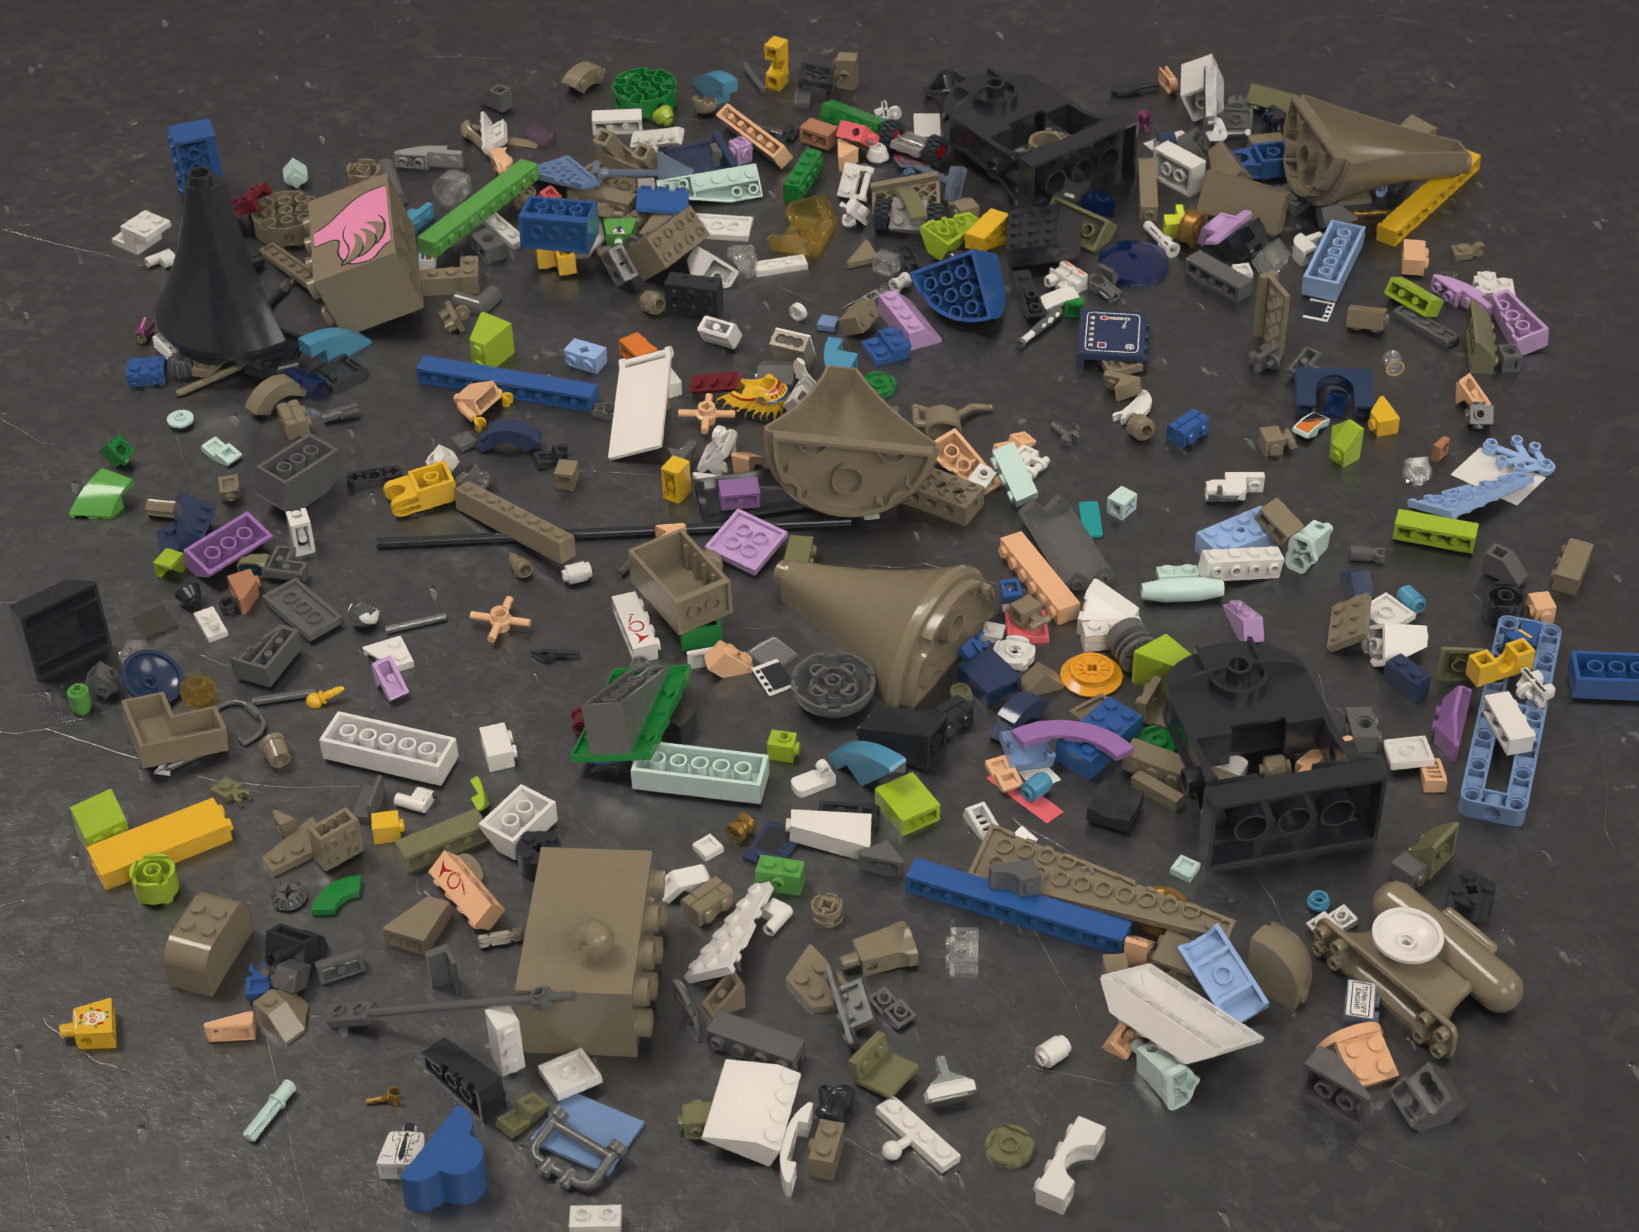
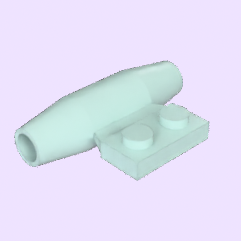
(1181, 585)

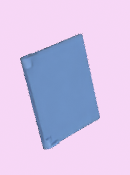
(595, 1122)

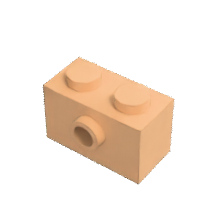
(1414, 257)

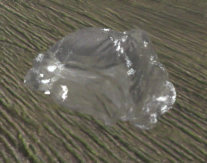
(745, 258)

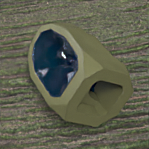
(255, 562)

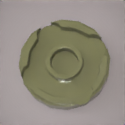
(1009, 1146)

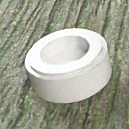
(798, 311)

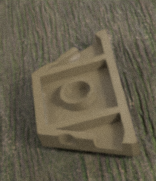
(808, 981)

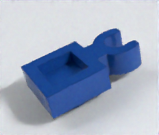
(972, 646)
(256, 984)

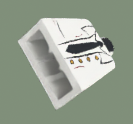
(399, 1151)

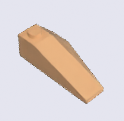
(959, 456)

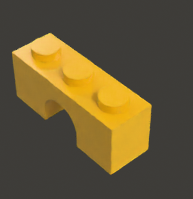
(778, 74)
(1485, 668)

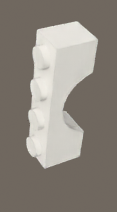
(1081, 1143)

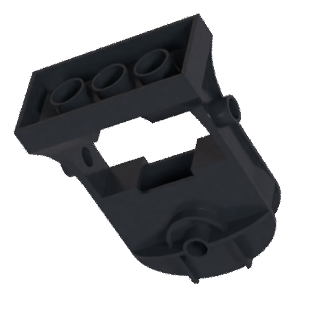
(1001, 112)
(1255, 700)

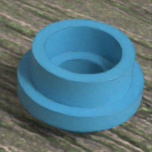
(1318, 901)

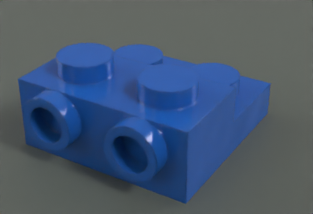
(887, 347)
(146, 371)

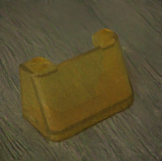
(809, 228)

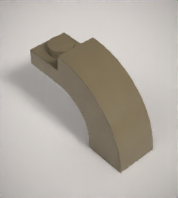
(271, 391)

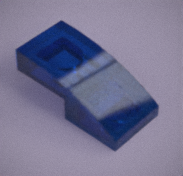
(1336, 402)

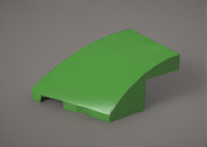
(101, 496)

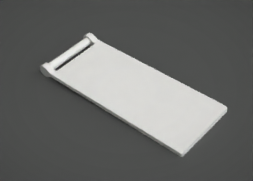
(640, 404)

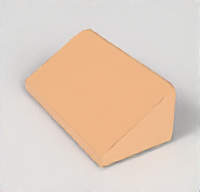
(1120, 1041)

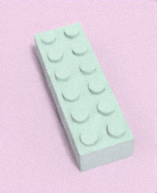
(703, 773)

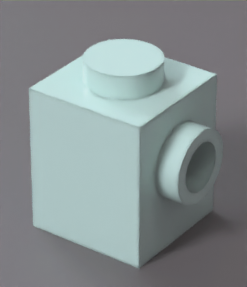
(295, 173)

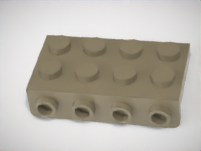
(613, 163)

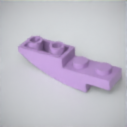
(1458, 292)

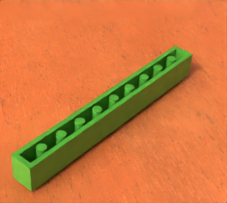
(477, 208)

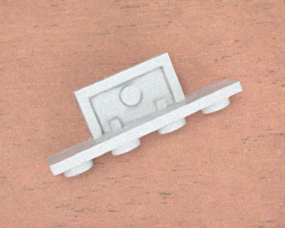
(492, 135)

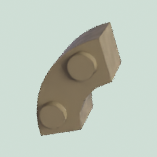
(583, 76)

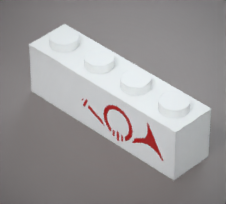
(635, 626)

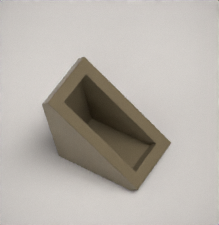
(1041, 680)

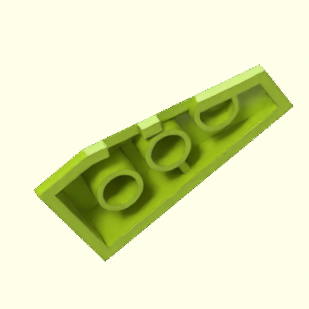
(946, 234)

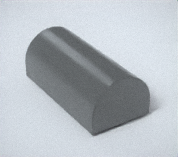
(339, 966)

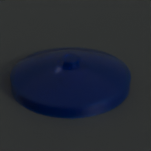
(1135, 262)

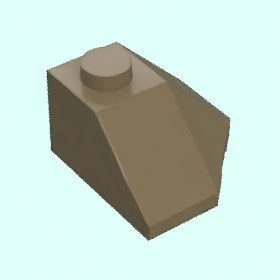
(282, 1014)

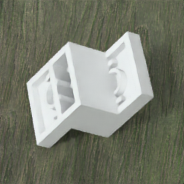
(141, 232)

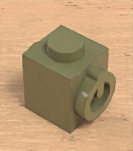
(694, 1118)

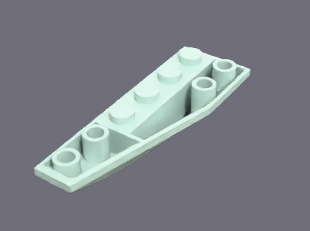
(719, 185)

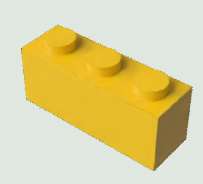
(986, 230)

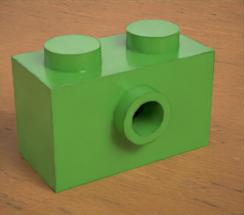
(784, 874)

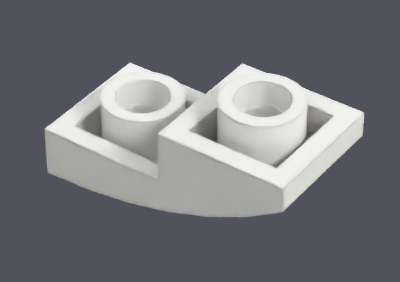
(1058, 298)
(1341, 917)

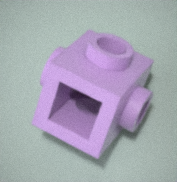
(741, 150)

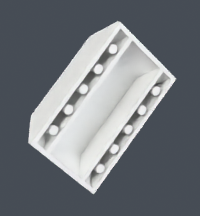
(1173, 1015)

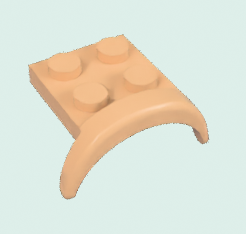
(1364, 1052)

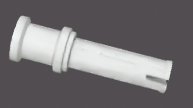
(1151, 229)

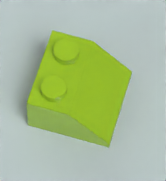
(98, 818)

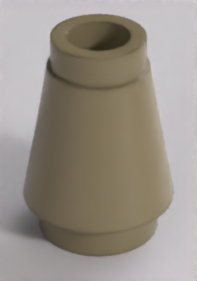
(520, 565)

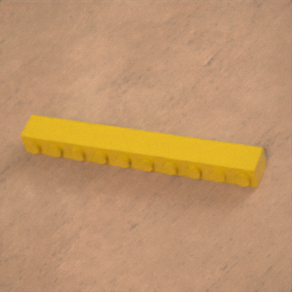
(1421, 205)

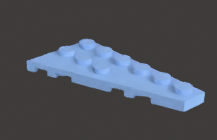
(1466, 498)

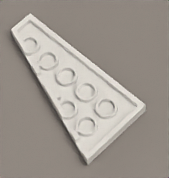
(727, 942)

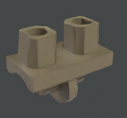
(452, 318)

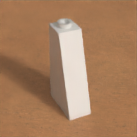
(831, 831)

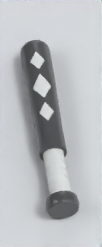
(1046, 321)

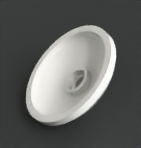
(1407, 935)

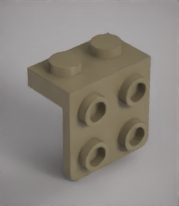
(1151, 703)

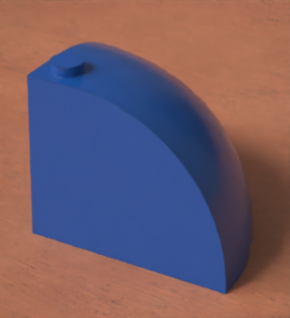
(964, 286)

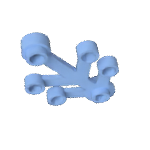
(1518, 459)

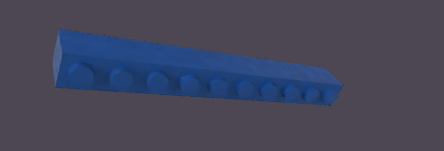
(521, 385)
(1030, 911)

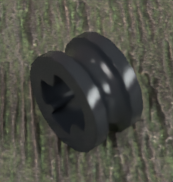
(228, 605)

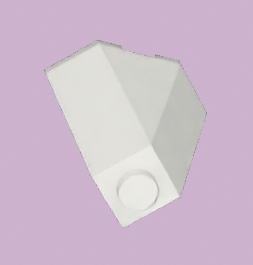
(705, 264)
(1104, 604)
(1392, 639)

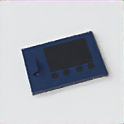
(771, 841)

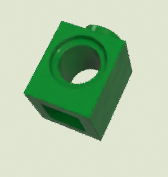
(110, 450)

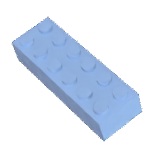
(1333, 260)

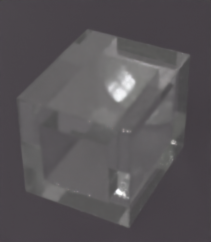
(886, 263)

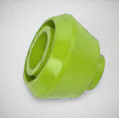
(663, 115)

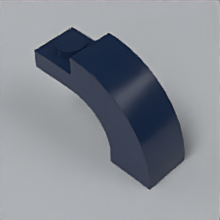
(511, 432)
(1017, 711)

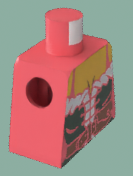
(861, 136)

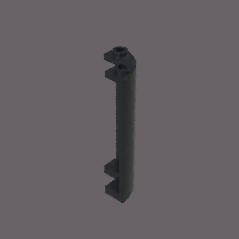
(772, 496)

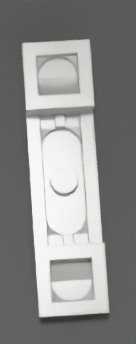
(798, 1126)

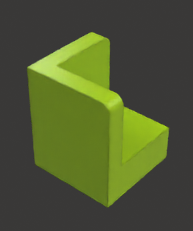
(169, 560)

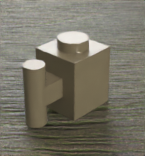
(964, 205)
(1272, 440)
(1028, 613)

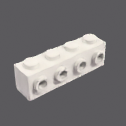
(1241, 563)

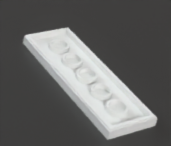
(725, 226)

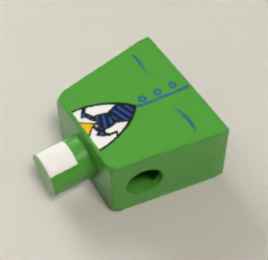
(618, 230)

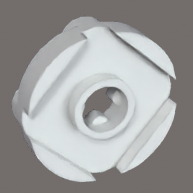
(1025, 652)

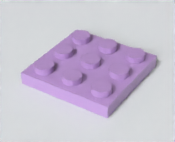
(747, 541)

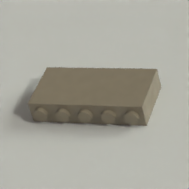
(1234, 194)

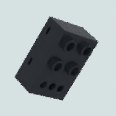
(693, 295)

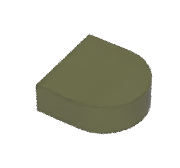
(963, 690)

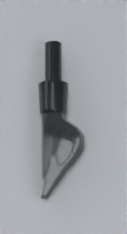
(548, 655)

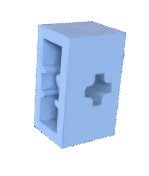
(585, 356)

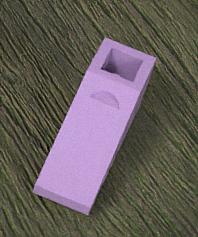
(1244, 621)

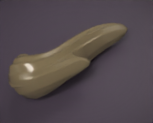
(468, 130)

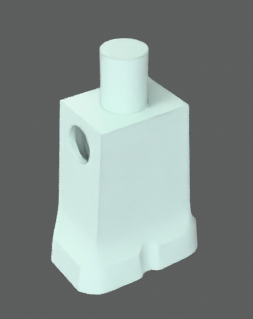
(1307, 546)
(1166, 1075)

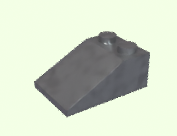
(1335, 1087)

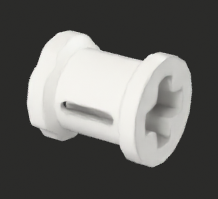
(900, 282)

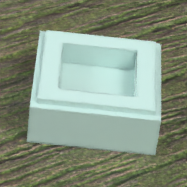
(1185, 868)

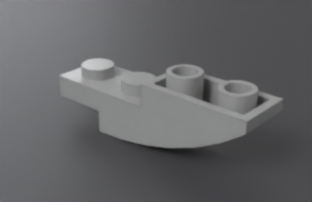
(426, 156)

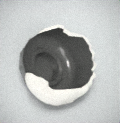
(362, 615)

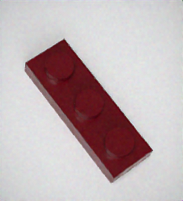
(715, 383)

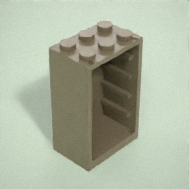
(680, 581)

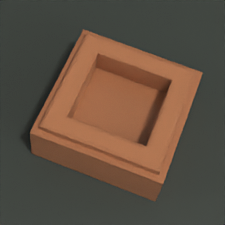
(1440, 449)

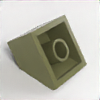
(1436, 847)

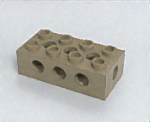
(948, 497)

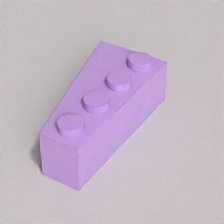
(1518, 323)

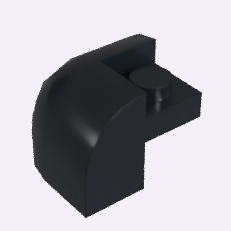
(1244, 241)

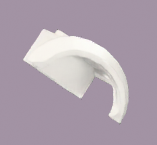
(803, 387)

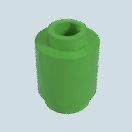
(79, 698)

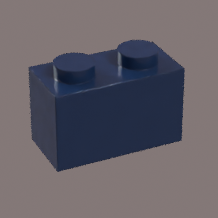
(1407, 678)

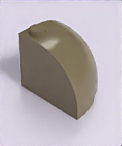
(1280, 964)

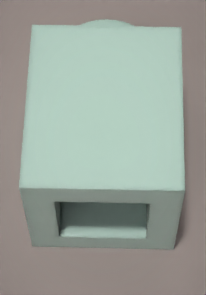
(1121, 503)

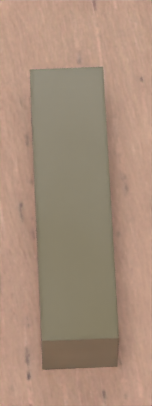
(1157, 790)

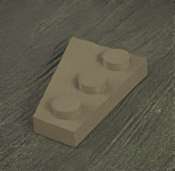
(291, 851)

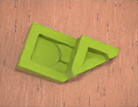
(480, 800)

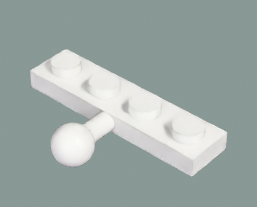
(658, 137)
(914, 1133)

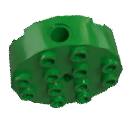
(644, 90)

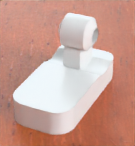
(814, 780)

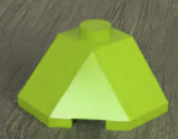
(1345, 442)

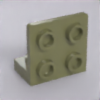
(879, 1068)

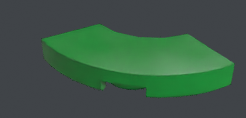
(336, 894)

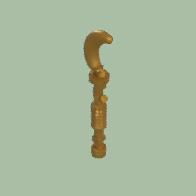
(1377, 212)

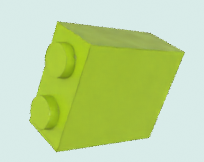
(907, 804)

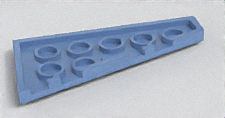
(568, 173)

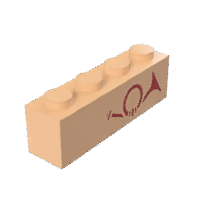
(466, 891)

